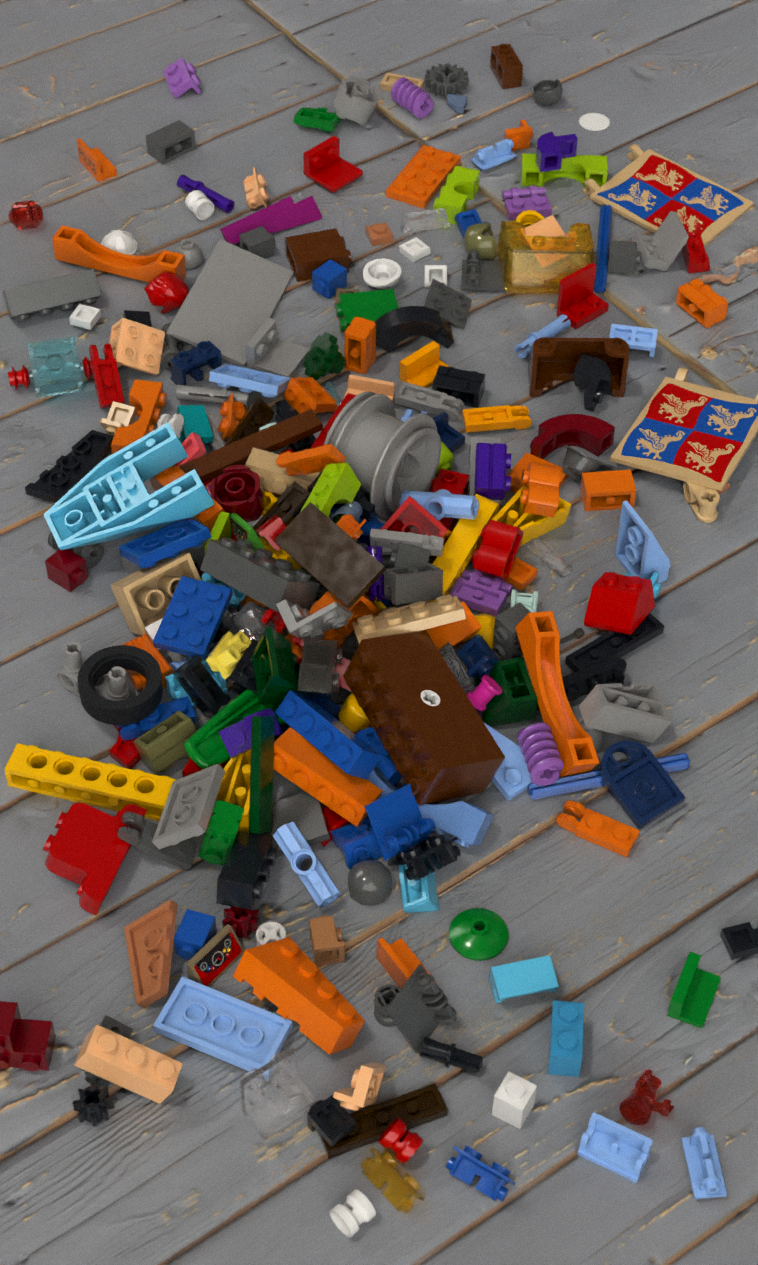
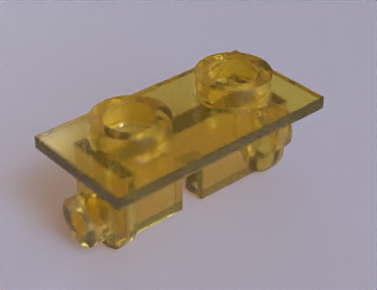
(401, 1188)

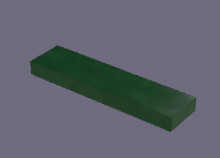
(261, 774)

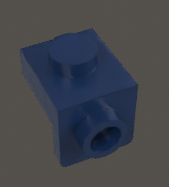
(448, 435)
(478, 657)

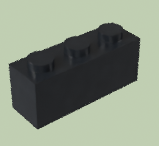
(246, 870)

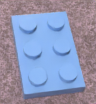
(249, 380)

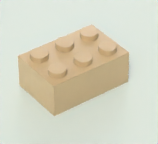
(148, 591)

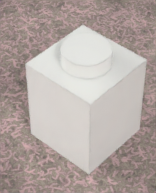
(514, 1100)

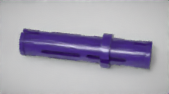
(218, 200)

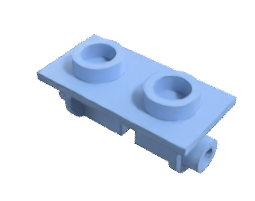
(490, 157)
(703, 1165)

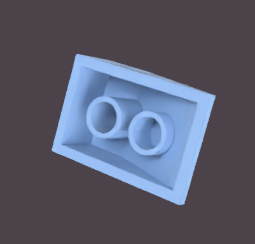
(638, 547)

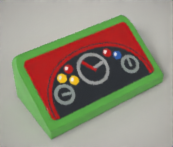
(243, 530)

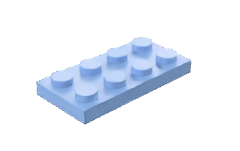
(222, 1025)

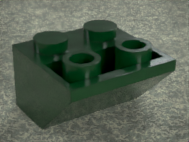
(517, 698)

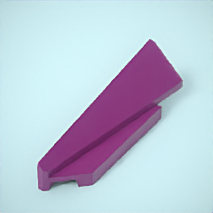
(274, 218)

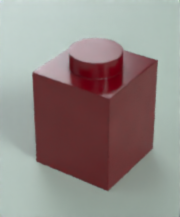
(66, 569)

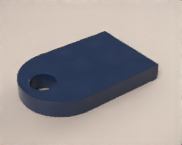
(640, 783)

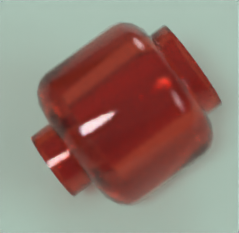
(26, 215)

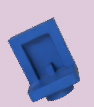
(467, 219)

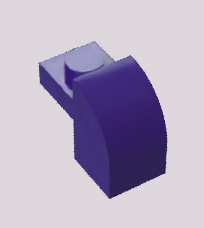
(554, 148)
(238, 736)

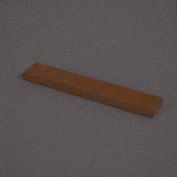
(267, 439)

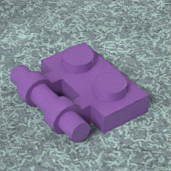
(517, 204)
(481, 592)

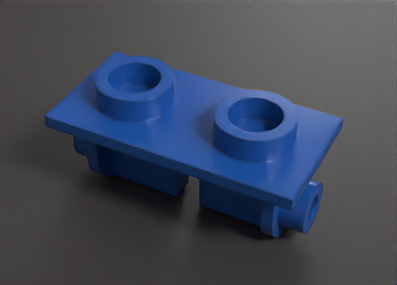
(492, 1178)

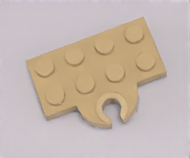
(409, 618)

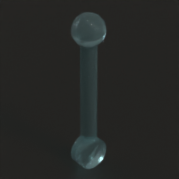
(330, 386)

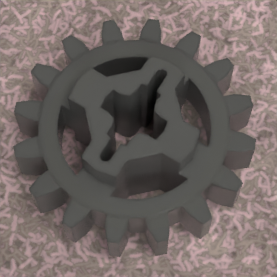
(446, 79)

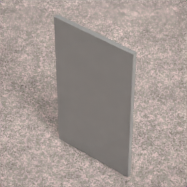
(230, 301)

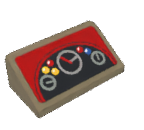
(215, 957)

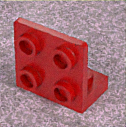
(327, 167)
(577, 297)

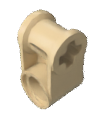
(702, 501)

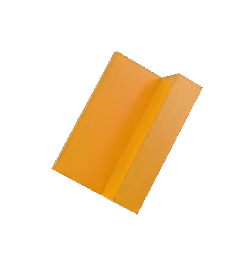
(421, 365)

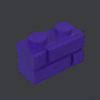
(490, 470)

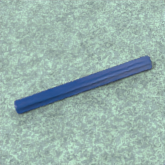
(603, 248)
(593, 778)

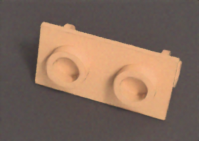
(255, 190)

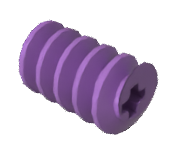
(412, 97)
(540, 753)

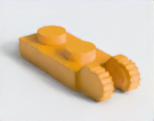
(496, 418)

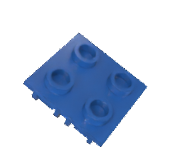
(398, 822)

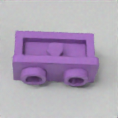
(182, 77)

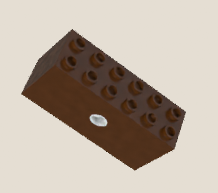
(423, 717)

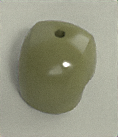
(484, 244)

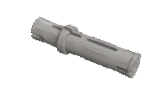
(185, 392)

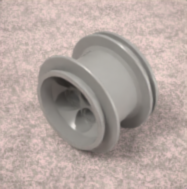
(386, 451)

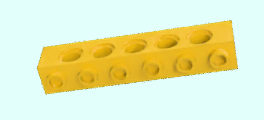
(86, 780)

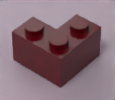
(24, 1041)

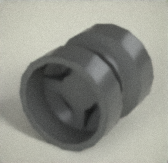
(382, 999)

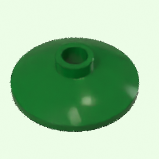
(474, 943)

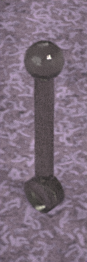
(578, 633)

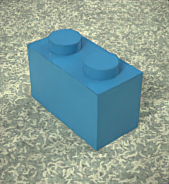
(566, 1038)

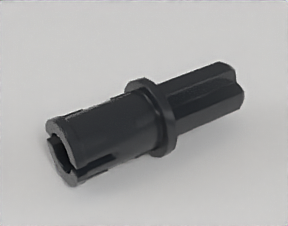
(450, 1055)

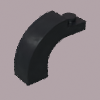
(411, 322)

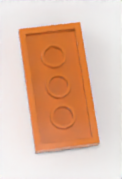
(423, 176)

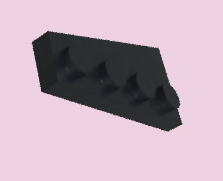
(72, 467)

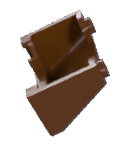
(557, 358)

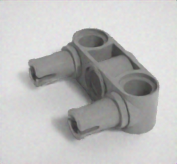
(109, 686)

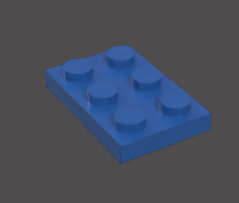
(164, 542)
(192, 617)

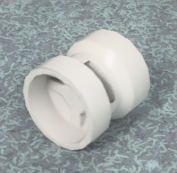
(199, 204)
(352, 1213)

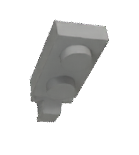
(391, 539)

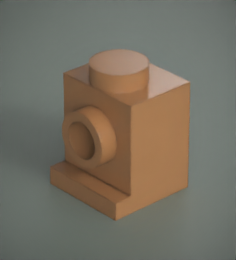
(326, 941)

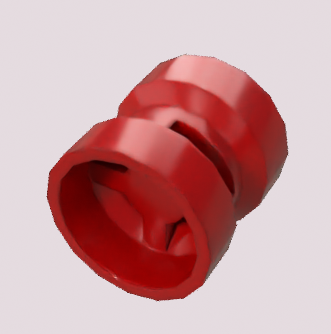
(400, 1140)

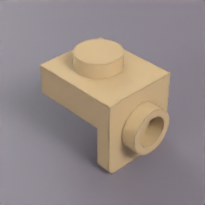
(118, 416)

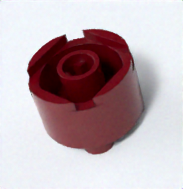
(239, 492)

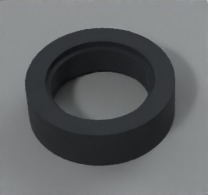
(122, 711)

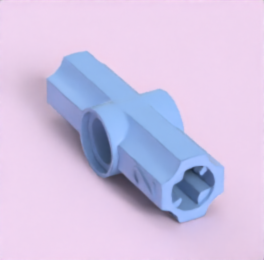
(451, 504)
(316, 878)

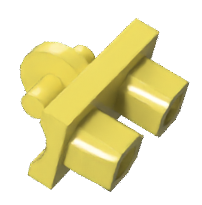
(228, 653)

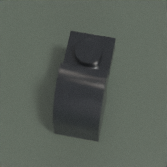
(595, 377)

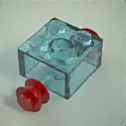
(53, 368)

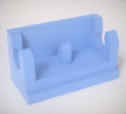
(636, 337)
(615, 1147)

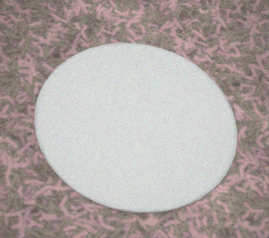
(594, 121)

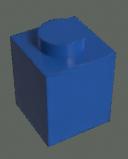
(328, 278)
(194, 933)

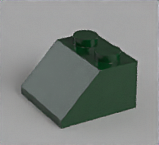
(274, 667)

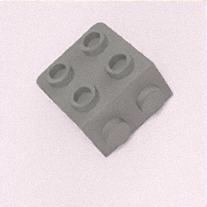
(664, 246)

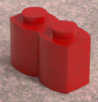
(497, 549)

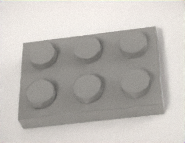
(188, 807)

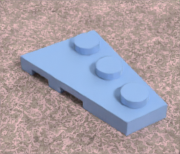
(512, 774)

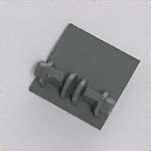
(480, 274)
(450, 303)
(420, 1008)

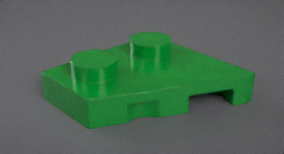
(317, 118)

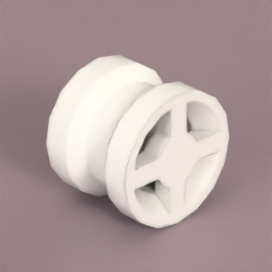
(270, 932)

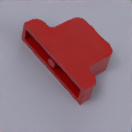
(88, 851)

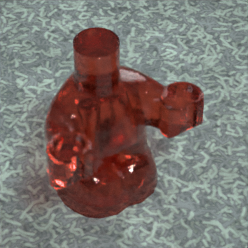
(643, 1100)

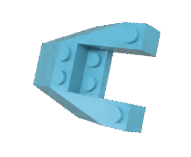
(115, 501)

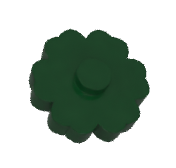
(323, 357)

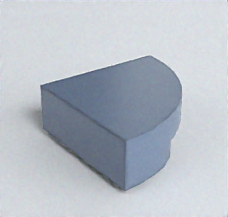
(457, 102)

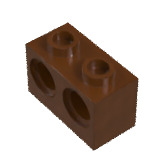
(506, 66)

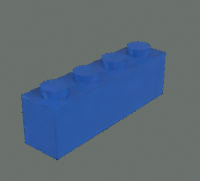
(328, 734)

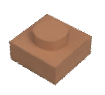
(379, 234)

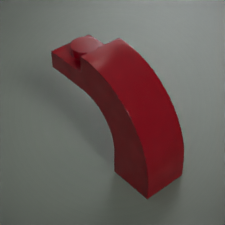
(573, 430)

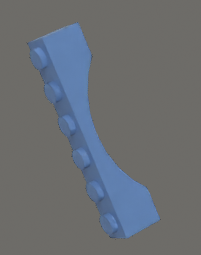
(458, 818)

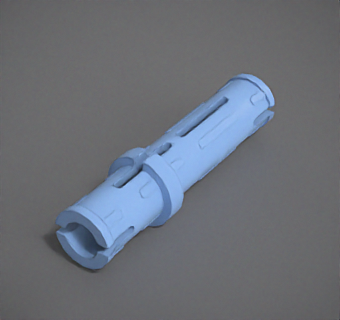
(548, 331)

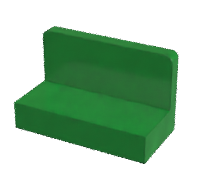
(693, 993)

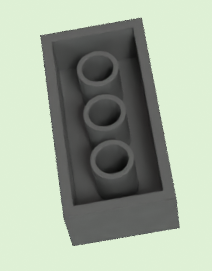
(258, 573)

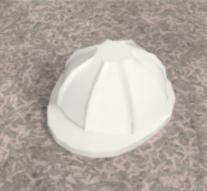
(120, 241)
(381, 273)

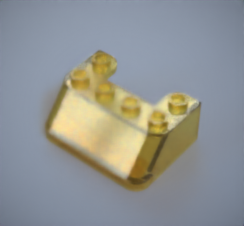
(538, 261)

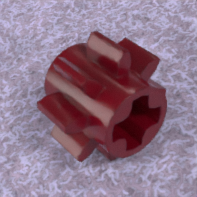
(241, 920)

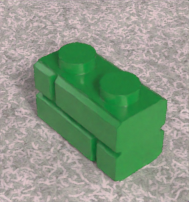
(221, 832)

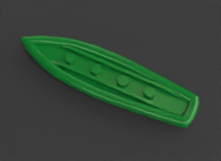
(206, 745)

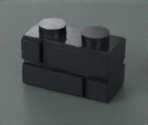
(460, 384)

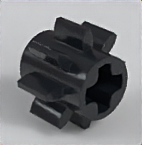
(93, 1104)

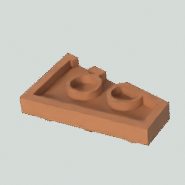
(150, 952)

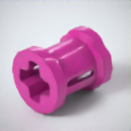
(484, 693)

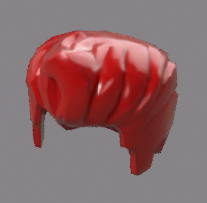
(167, 291)

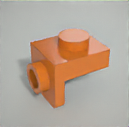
(520, 135)

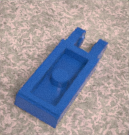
(162, 712)

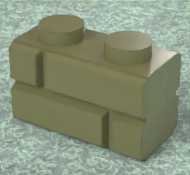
(165, 742)

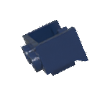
(191, 361)

